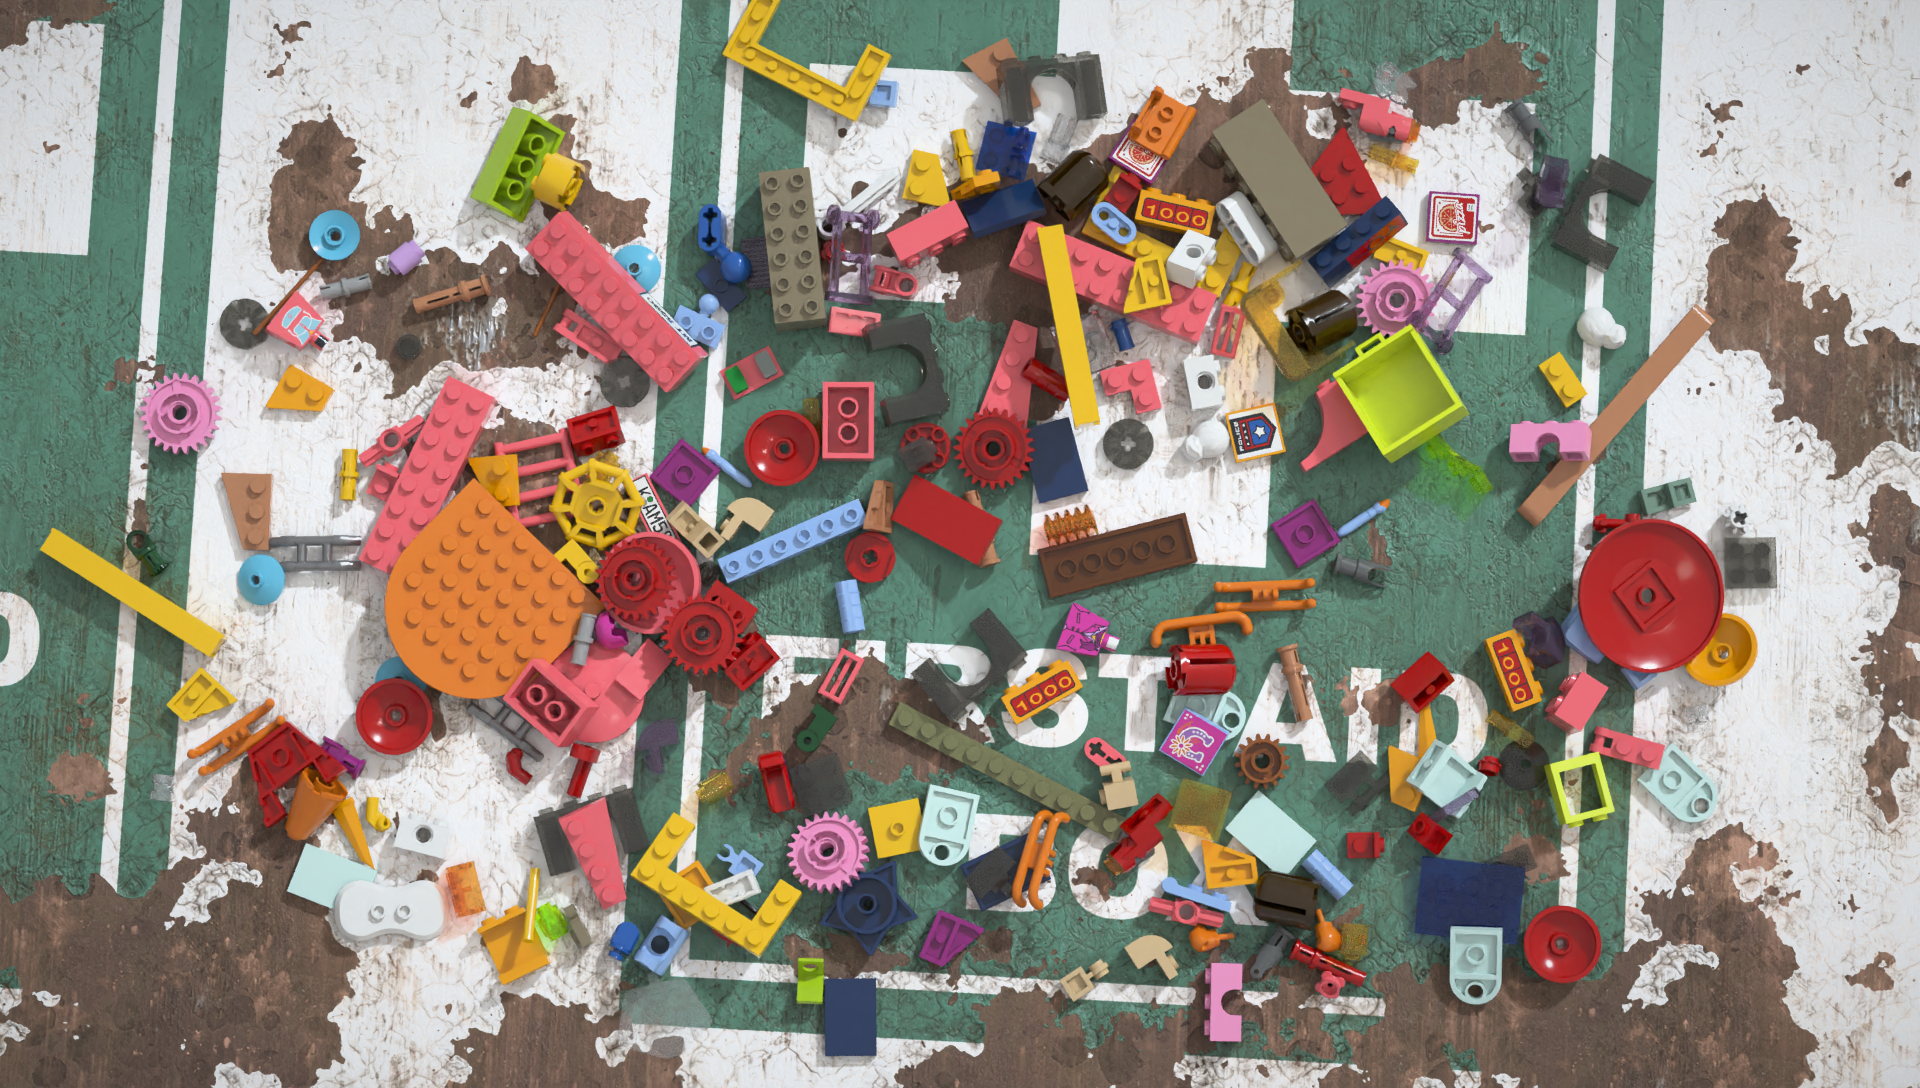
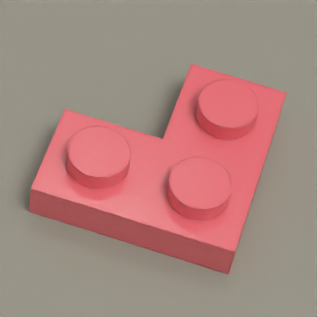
(1135, 378)

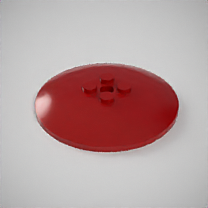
(1683, 603)

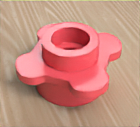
(1329, 991)

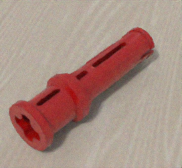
(1313, 961)

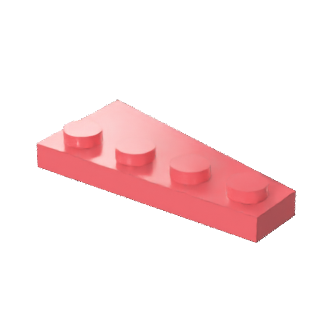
(594, 845)

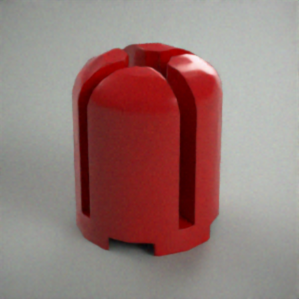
(1200, 669)

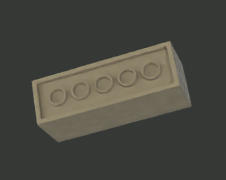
(1277, 182)
(793, 249)

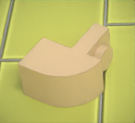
(746, 511)
(695, 529)
(1149, 948)

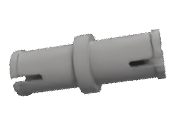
(345, 287)
(583, 639)

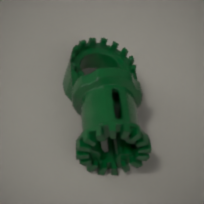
(147, 551)

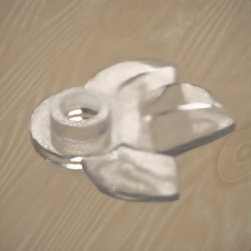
(1392, 83)

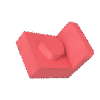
(383, 481)

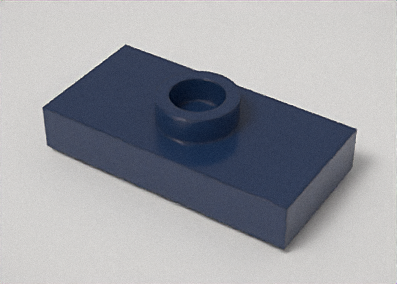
(727, 293)

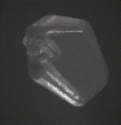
(662, 1017)

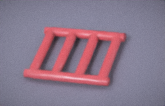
(567, 461)

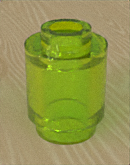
(551, 921)

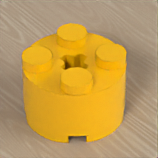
(557, 181)

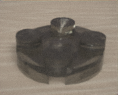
(231, 329)
(629, 395)
(1137, 455)

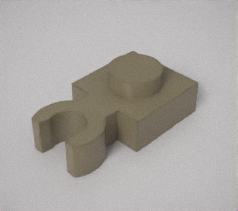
(579, 933)

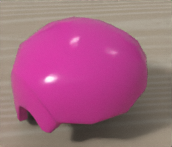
(608, 634)

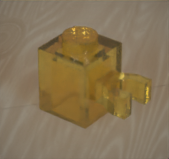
(1353, 940)

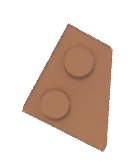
(880, 508)

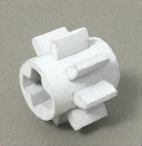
(1739, 525)

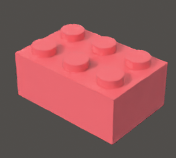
(928, 235)
(848, 421)
(551, 703)
(1575, 703)

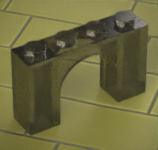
(1080, 71)
(1602, 177)
(912, 335)
(955, 698)
(622, 809)

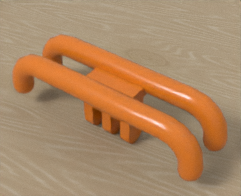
(1265, 595)
(1201, 626)
(236, 738)
(1036, 857)

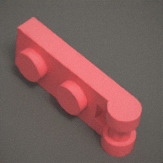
(588, 337)
(1628, 748)

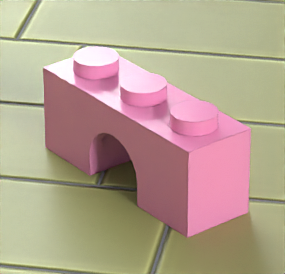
(1529, 439)
(1222, 978)

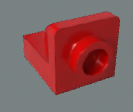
(1124, 192)
(1429, 833)
(1364, 845)

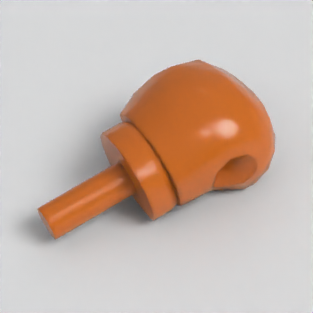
(1328, 937)
(1204, 939)

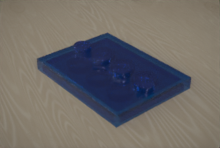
(1469, 896)

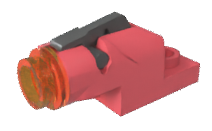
(1377, 121)

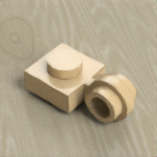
(1079, 983)

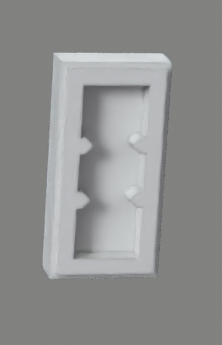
(735, 888)

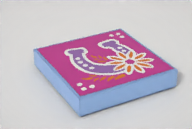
(1194, 741)

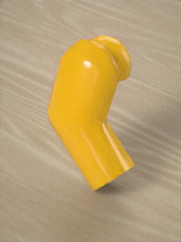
(374, 816)

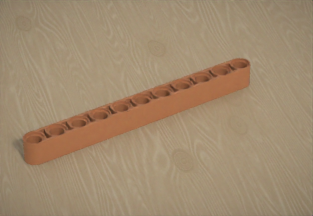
(1618, 412)

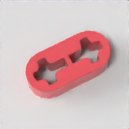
(1105, 748)

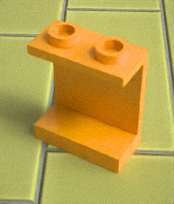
(507, 947)

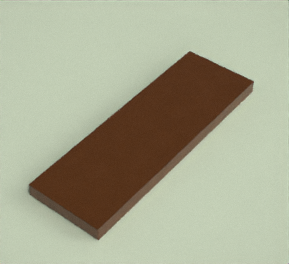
(1117, 555)

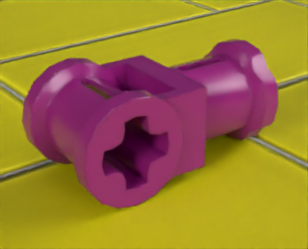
(342, 755)

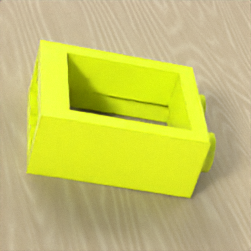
(1558, 795)

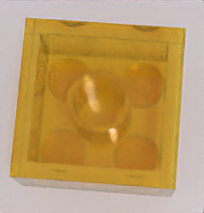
(1199, 810)

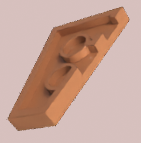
(986, 61)
(251, 507)

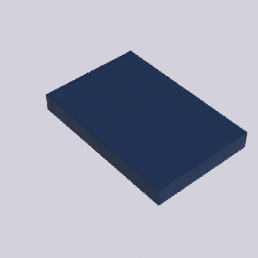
(1003, 208)
(1056, 461)
(1014, 850)
(850, 1017)

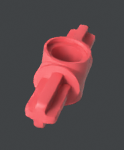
(381, 449)
(1200, 915)

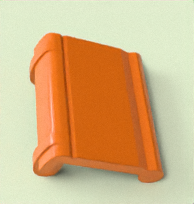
(1161, 124)

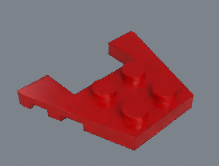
(280, 760)

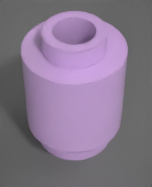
(405, 257)

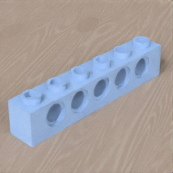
(792, 542)

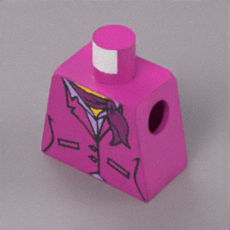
(1085, 633)

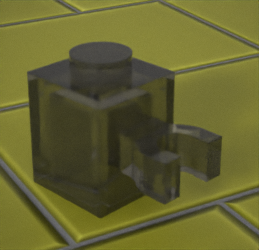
(918, 454)

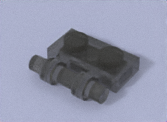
(1352, 776)

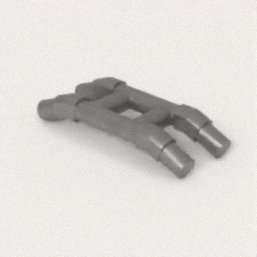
(326, 543)
(497, 724)

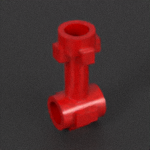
(1601, 523)

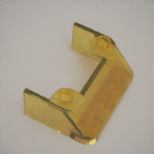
(1258, 310)

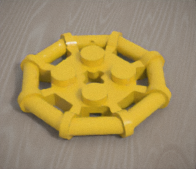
(596, 490)

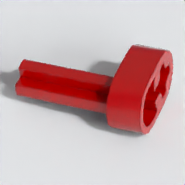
(586, 757)

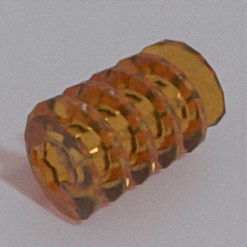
(1069, 524)

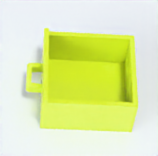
(1400, 392)

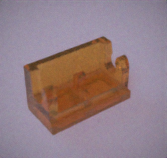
(465, 889)

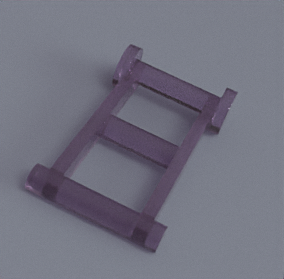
(870, 222)
(1417, 319)

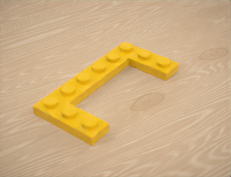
(846, 101)
(1143, 246)
(751, 935)

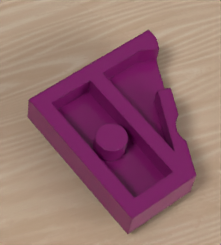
(948, 938)

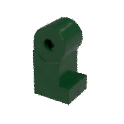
(818, 729)

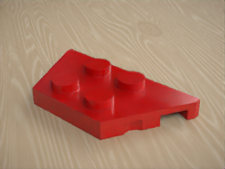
(1345, 177)

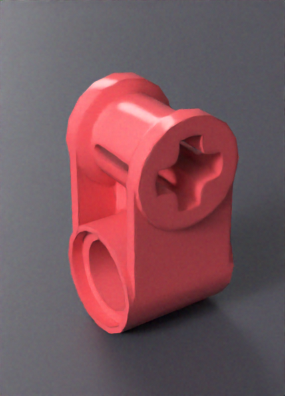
(892, 282)

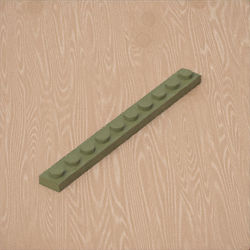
(1007, 771)

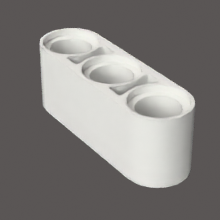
(1246, 228)

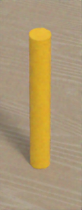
(531, 905)

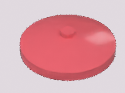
(687, 581)
(617, 706)

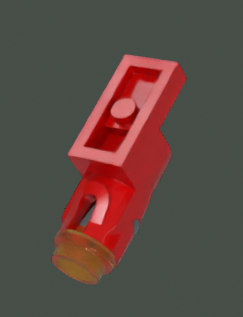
(1141, 836)

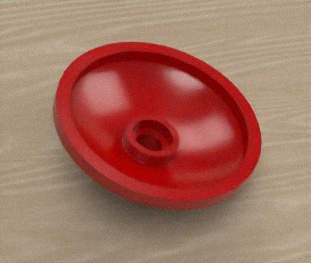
(764, 446)
(376, 721)
(1580, 947)

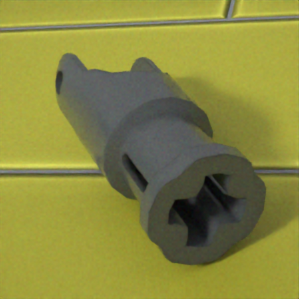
(1525, 121)
(1357, 569)
(1269, 953)

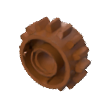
(1271, 751)

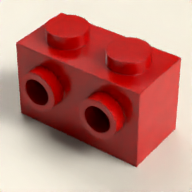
(744, 609)
(1422, 682)

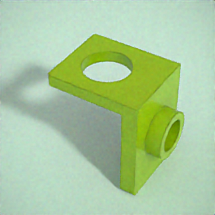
(810, 981)

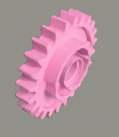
(1384, 284)
(167, 400)
(831, 870)

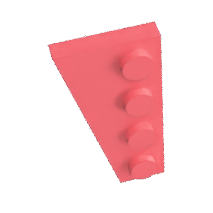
(1007, 387)

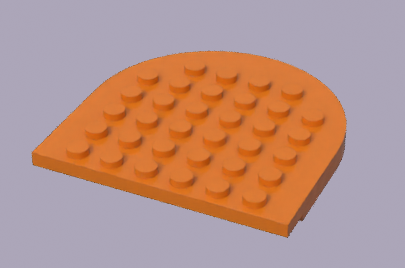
(480, 599)

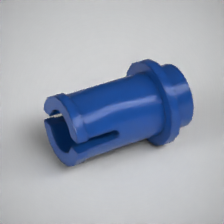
(1122, 334)

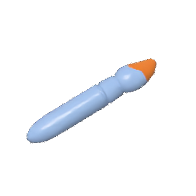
(724, 465)
(1377, 508)

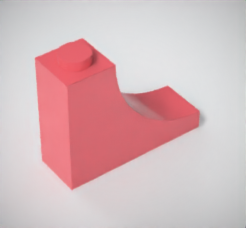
(1339, 424)

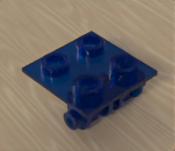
(1006, 150)

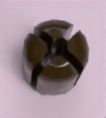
(1074, 183)
(1315, 337)
(1286, 899)

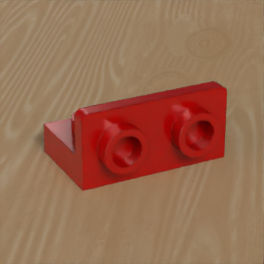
(595, 431)
(753, 660)

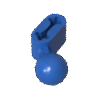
(734, 265)

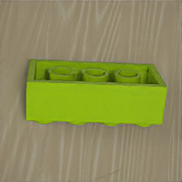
(515, 162)

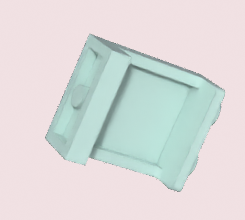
(1444, 776)

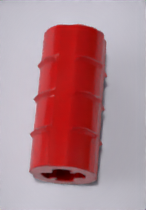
(1045, 378)

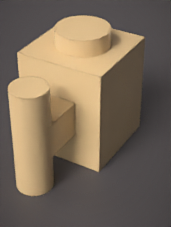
(1119, 791)

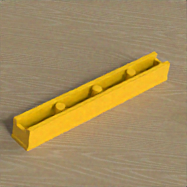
(1068, 326)
(133, 593)

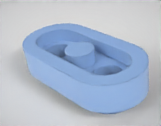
(1114, 223)

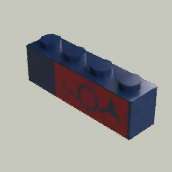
(1358, 242)

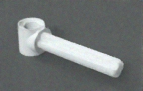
(864, 199)

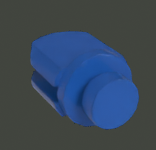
(623, 940)

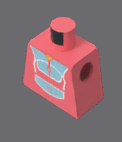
(298, 324)

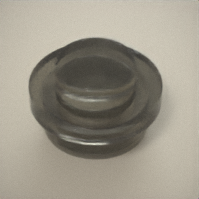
(408, 347)
(709, 573)

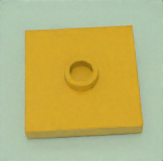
(896, 827)

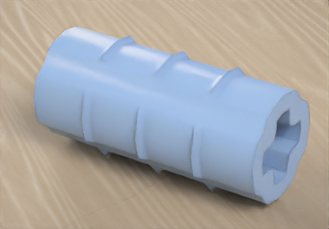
(849, 606)
(1330, 877)

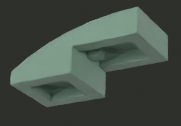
(1666, 496)

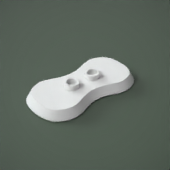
(371, 910)

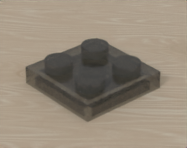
(1750, 563)

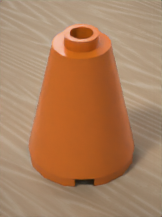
(312, 803)

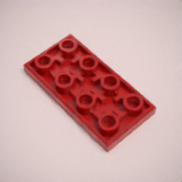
(946, 519)

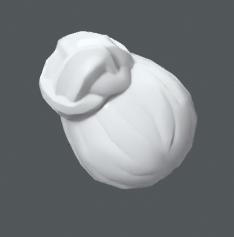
(1600, 329)
(1206, 441)

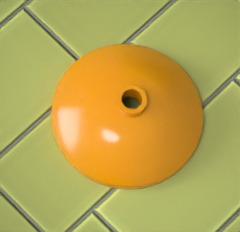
(1731, 637)

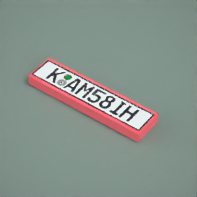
(653, 512)

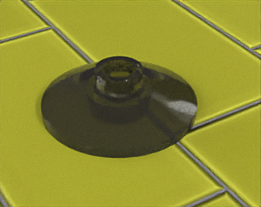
(1512, 771)

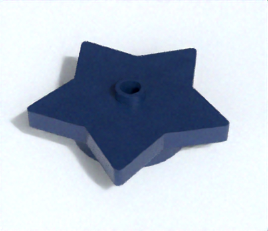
(888, 911)

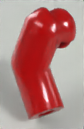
(514, 767)

